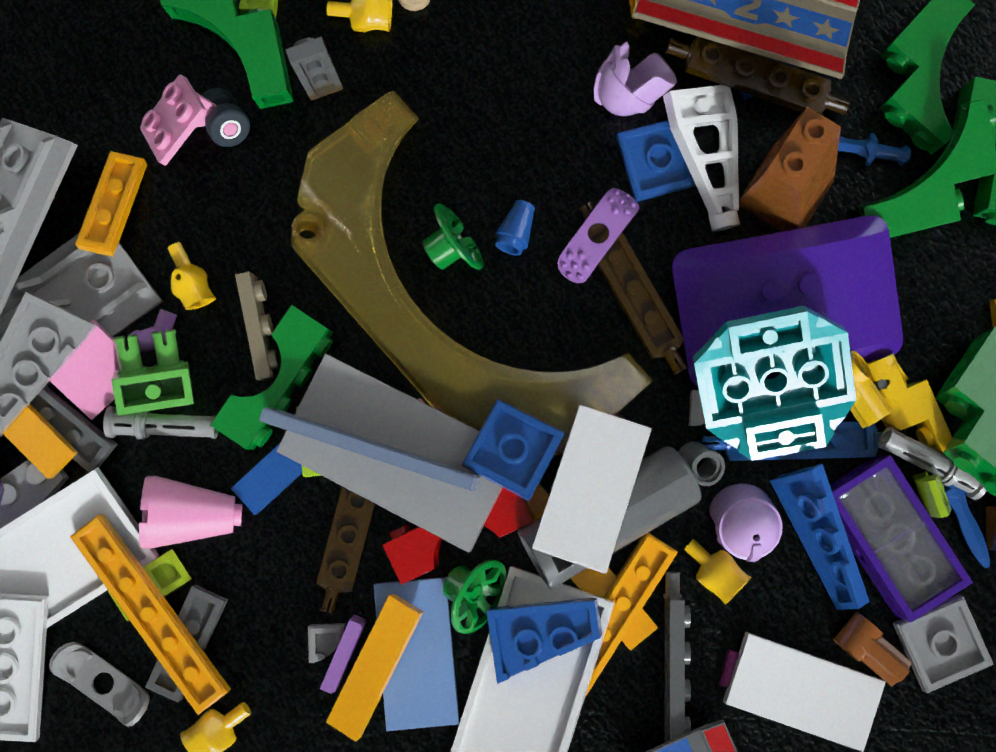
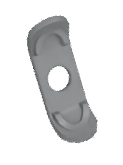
(80, 667)

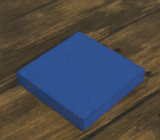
(653, 161)
(513, 449)

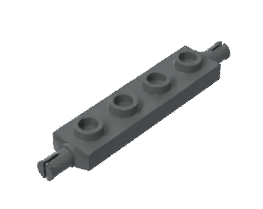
(676, 655)

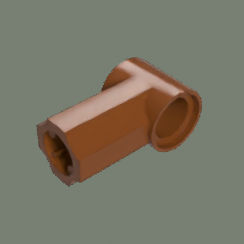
(865, 644)

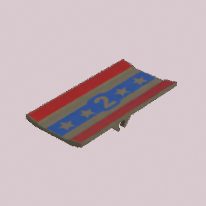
(791, 31)

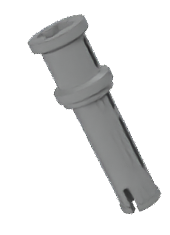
(146, 424)
(930, 460)

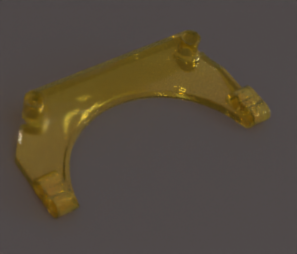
(351, 258)

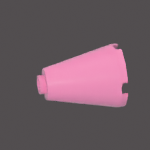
(183, 513)

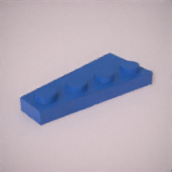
(819, 526)

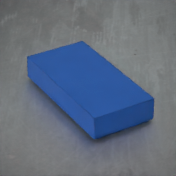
(266, 480)

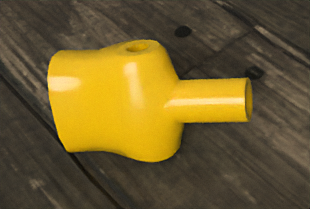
(364, 14)
(189, 281)
(718, 571)
(213, 730)

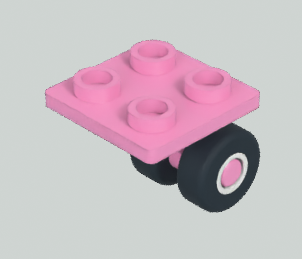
(183, 110)

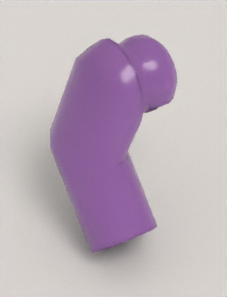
(164, 321)

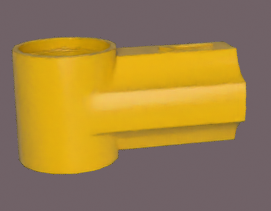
(869, 402)

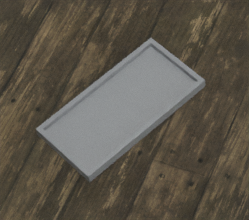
(376, 411)

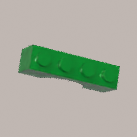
(299, 343)

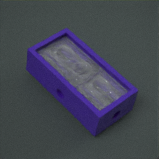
(896, 539)

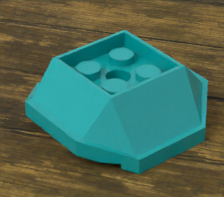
(780, 413)

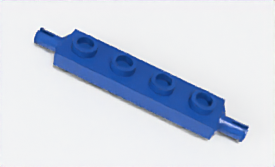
(847, 442)

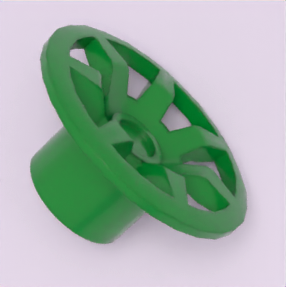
(446, 243)
(470, 589)

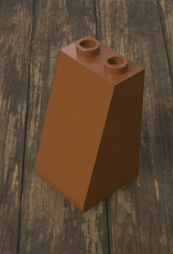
(795, 173)

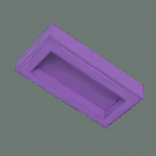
(343, 654)

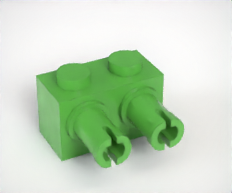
(154, 387)

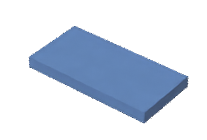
(424, 680)

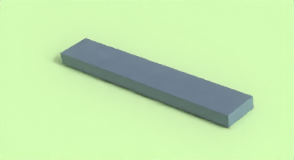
(370, 448)

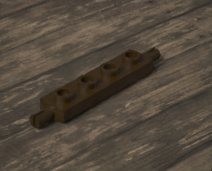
(757, 75)
(637, 296)
(344, 546)

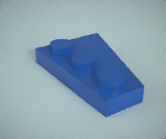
(540, 631)

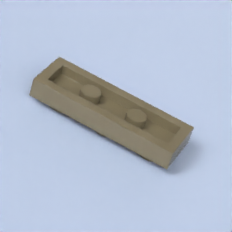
(258, 326)

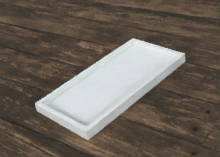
(43, 559)
(536, 706)

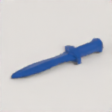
(871, 149)
(968, 524)

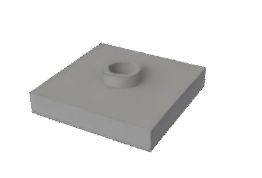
(943, 644)

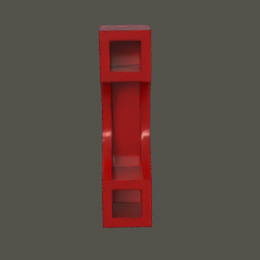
(417, 550)

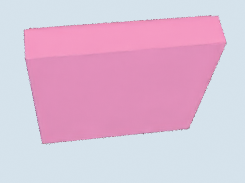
(89, 372)

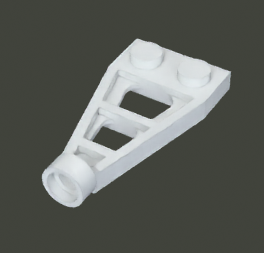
(702, 108)

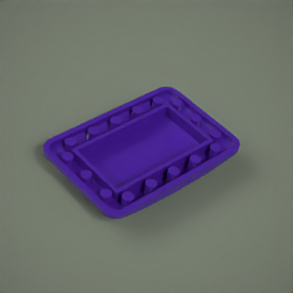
(830, 267)

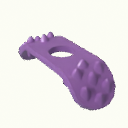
(582, 254)

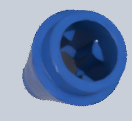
(515, 229)

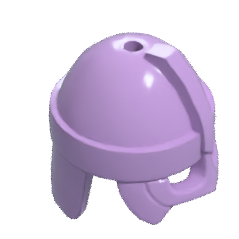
(631, 90)
(739, 515)

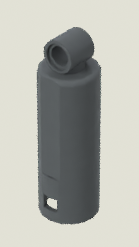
(662, 490)

